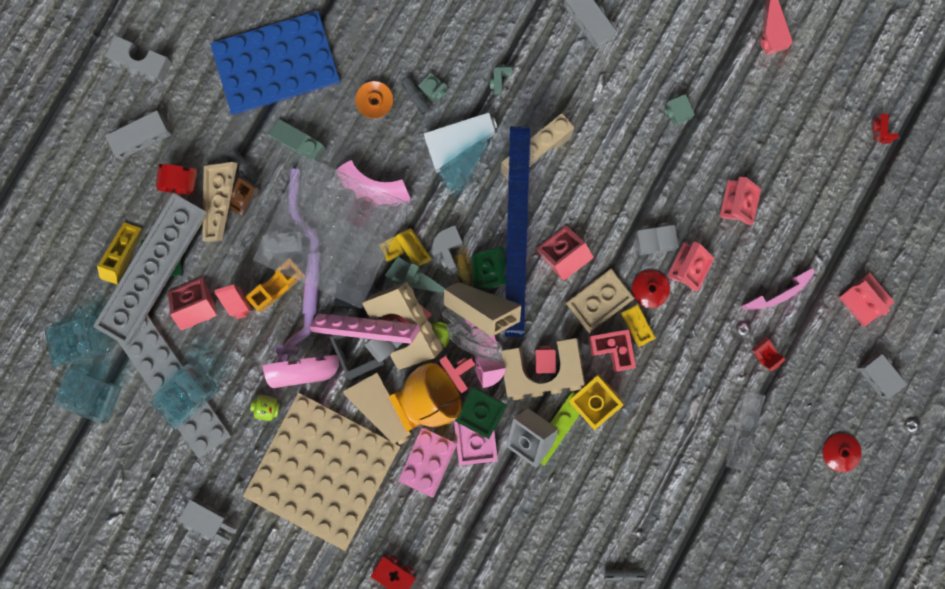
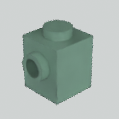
(678, 109)

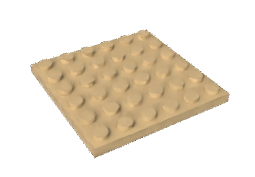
(321, 471)

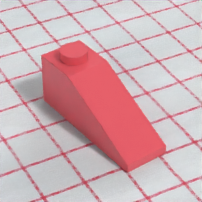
(775, 33)
(234, 301)

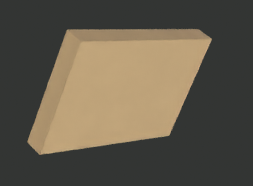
(599, 300)

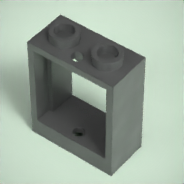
(351, 374)

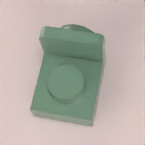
(433, 88)

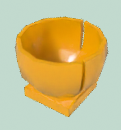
(424, 397)

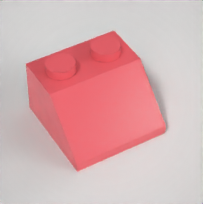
(565, 252)
(191, 304)

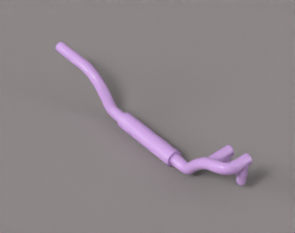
(309, 309)

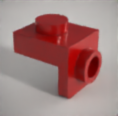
(880, 129)
(767, 354)

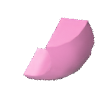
(394, 188)
(306, 371)
(487, 371)

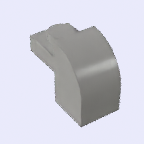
(443, 243)

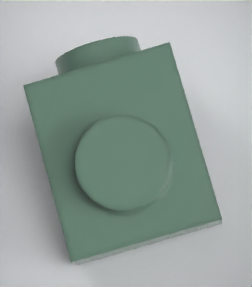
(496, 81)
(412, 276)

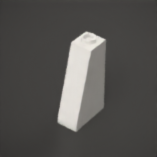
(451, 141)

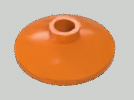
(371, 91)

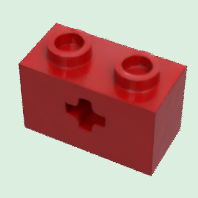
(383, 575)

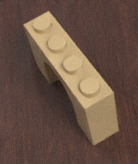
(551, 136)
(402, 301)
(570, 373)

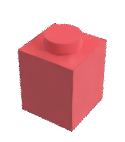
(545, 360)

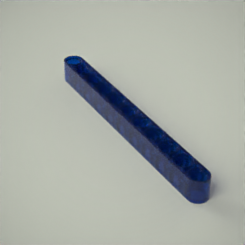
(517, 222)

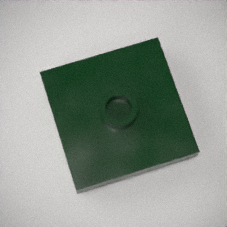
(489, 268)
(481, 412)

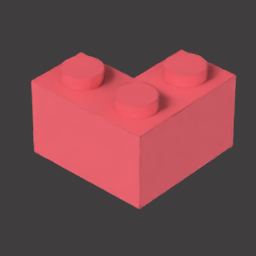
(616, 344)

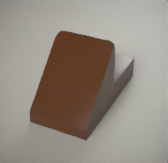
(242, 196)

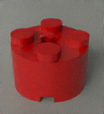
(176, 178)

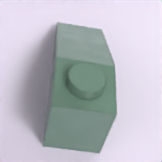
(297, 140)
(400, 269)

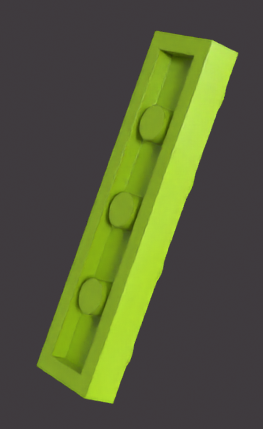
(563, 422)

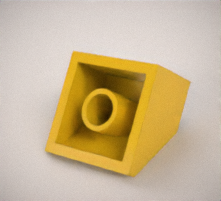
(596, 402)

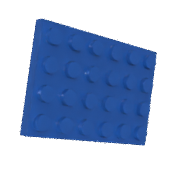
(275, 63)

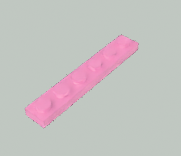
(365, 328)

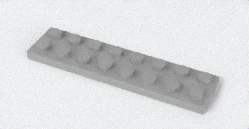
(150, 269)
(157, 365)

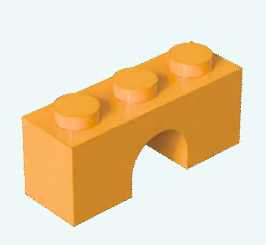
(266, 294)

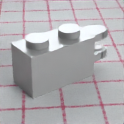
(206, 521)

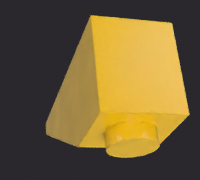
(119, 253)

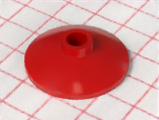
(641, 290)
(833, 450)

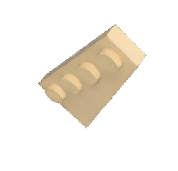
(217, 193)

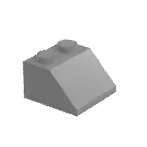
(531, 437)

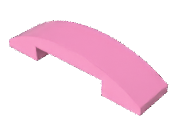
(799, 282)

